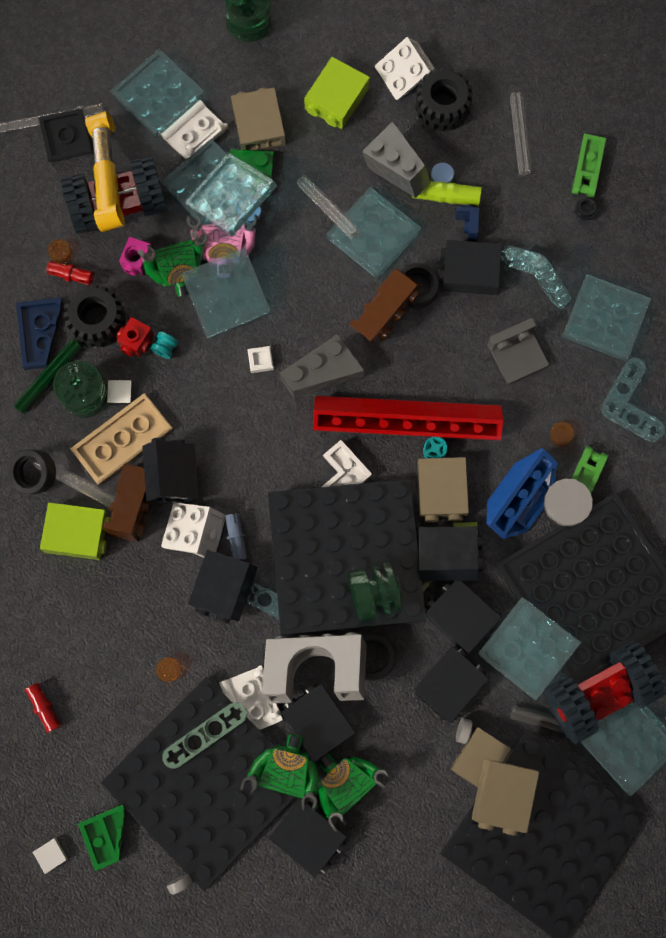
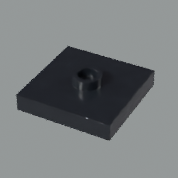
(65, 135)

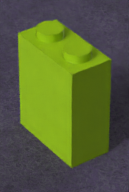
(336, 93)
(74, 531)

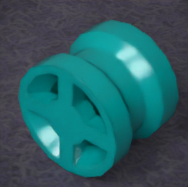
(164, 345)
(435, 445)

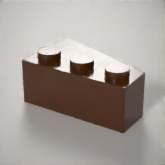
(387, 306)
(129, 505)

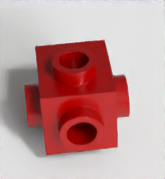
(134, 338)

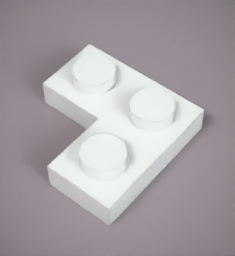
(348, 466)

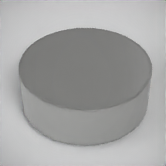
(464, 731)
(179, 884)

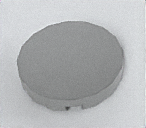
(568, 502)

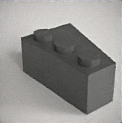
(396, 161)
(322, 368)

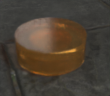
(59, 251)
(561, 433)
(168, 669)

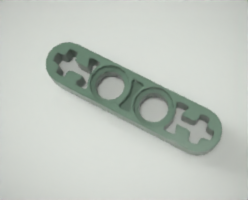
(206, 737)

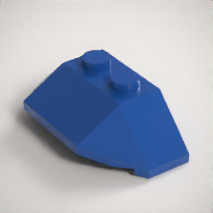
(521, 494)

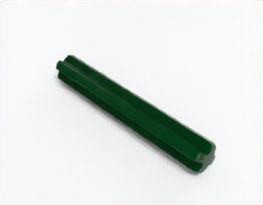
(47, 376)

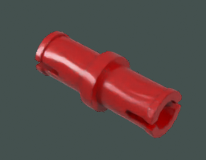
(70, 273)
(42, 707)

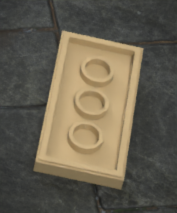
(121, 439)

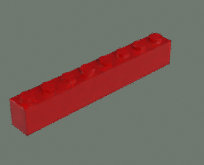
(408, 418)

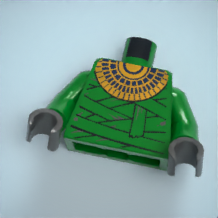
(168, 262)
(286, 771)
(346, 785)

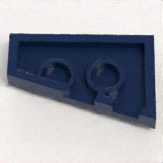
(37, 330)

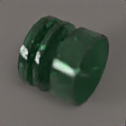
(248, 19)
(90, 397)
(375, 591)

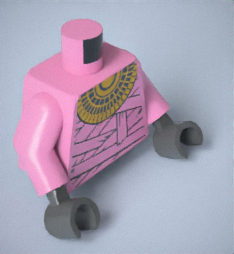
(221, 243)

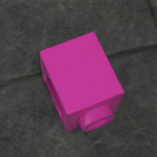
(131, 250)

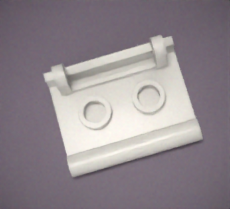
(193, 130)
(248, 691)

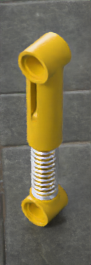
(108, 212)

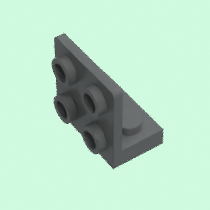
(517, 351)

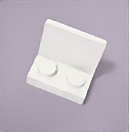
(404, 67)
(193, 529)

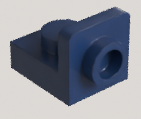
(471, 220)

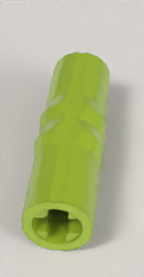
(451, 193)

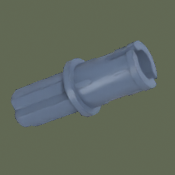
(236, 536)

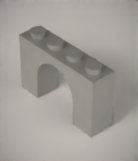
(286, 654)

